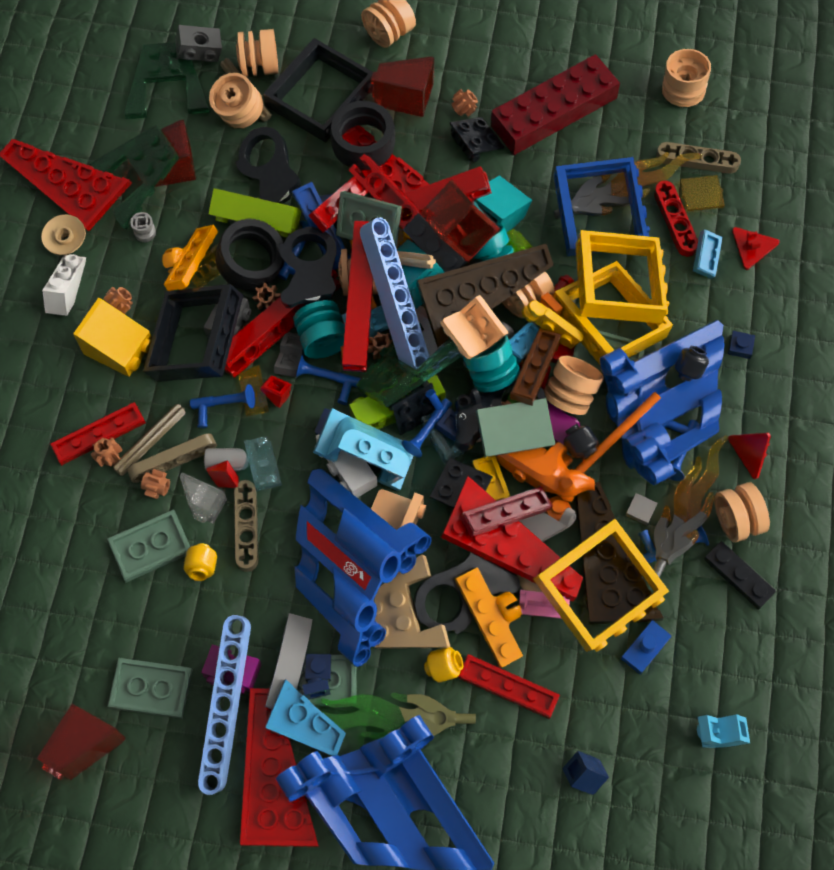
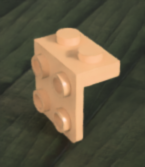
(474, 328)
(398, 509)

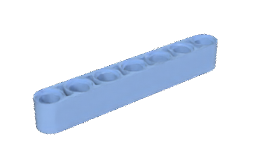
(394, 293)
(216, 714)

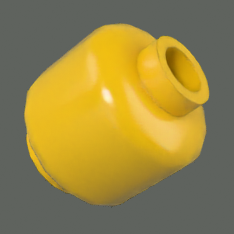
(200, 562)
(443, 664)

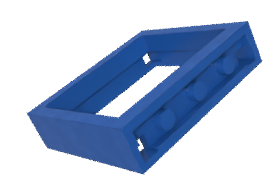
(597, 168)

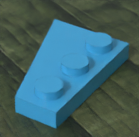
(303, 722)

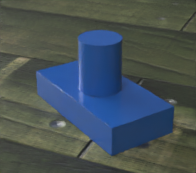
(646, 647)

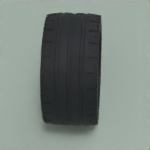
(357, 114)
(259, 232)

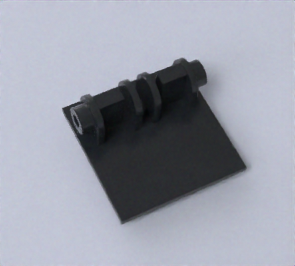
(474, 137)
(412, 407)
(452, 480)

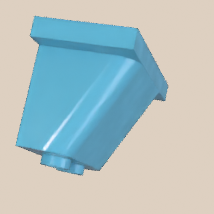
(365, 443)

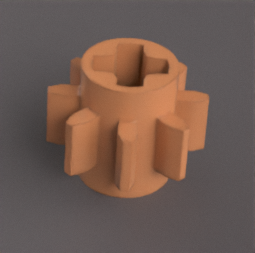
(464, 102)
(261, 294)
(119, 299)
(378, 343)
(106, 452)
(155, 484)

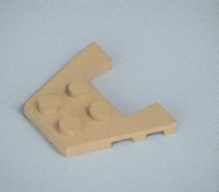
(398, 613)

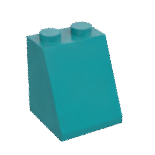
(505, 204)
(413, 274)

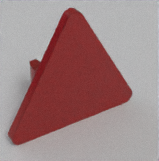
(752, 246)
(751, 450)

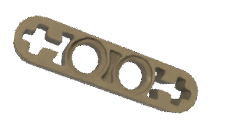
(700, 163)
(172, 457)
(246, 525)

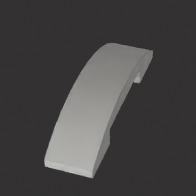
(290, 656)

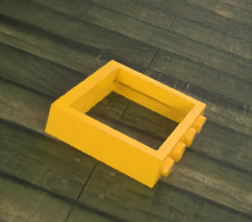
(621, 244)
(631, 291)
(567, 614)

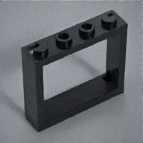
(296, 70)
(219, 341)

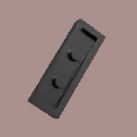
(432, 244)
(740, 575)

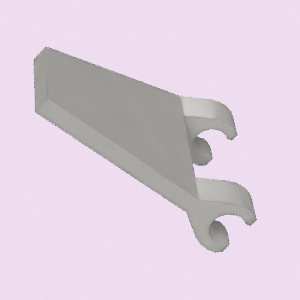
(546, 527)

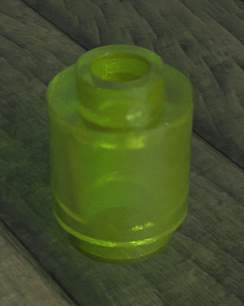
(517, 241)

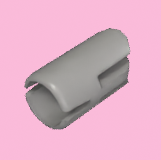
(236, 457)

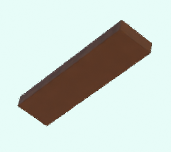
(535, 366)

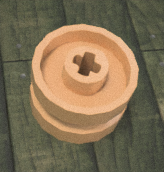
(236, 100)
(742, 512)

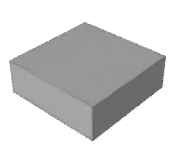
(641, 509)

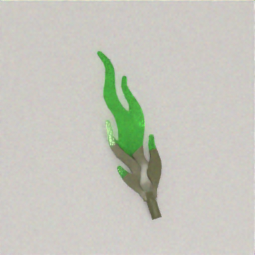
(390, 717)

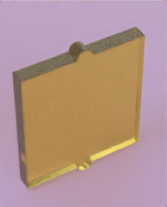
(702, 193)

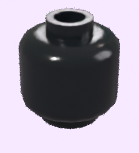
(691, 363)
(580, 441)

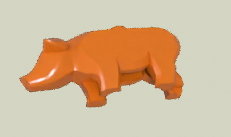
(547, 470)

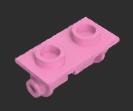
(537, 604)

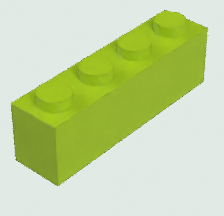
(234, 206)
(379, 416)

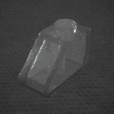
(203, 498)

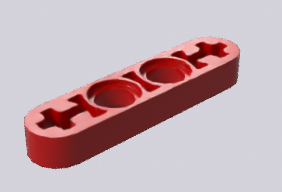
(676, 218)

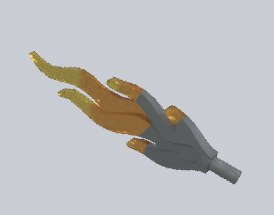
(593, 200)
(688, 516)

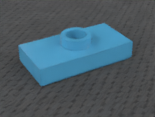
(707, 254)
(523, 340)

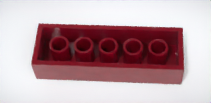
(554, 104)

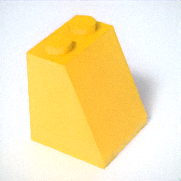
(113, 338)

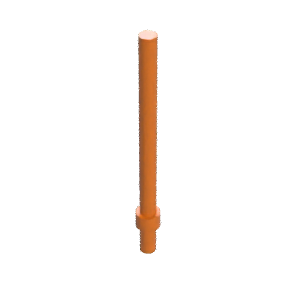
(619, 432)

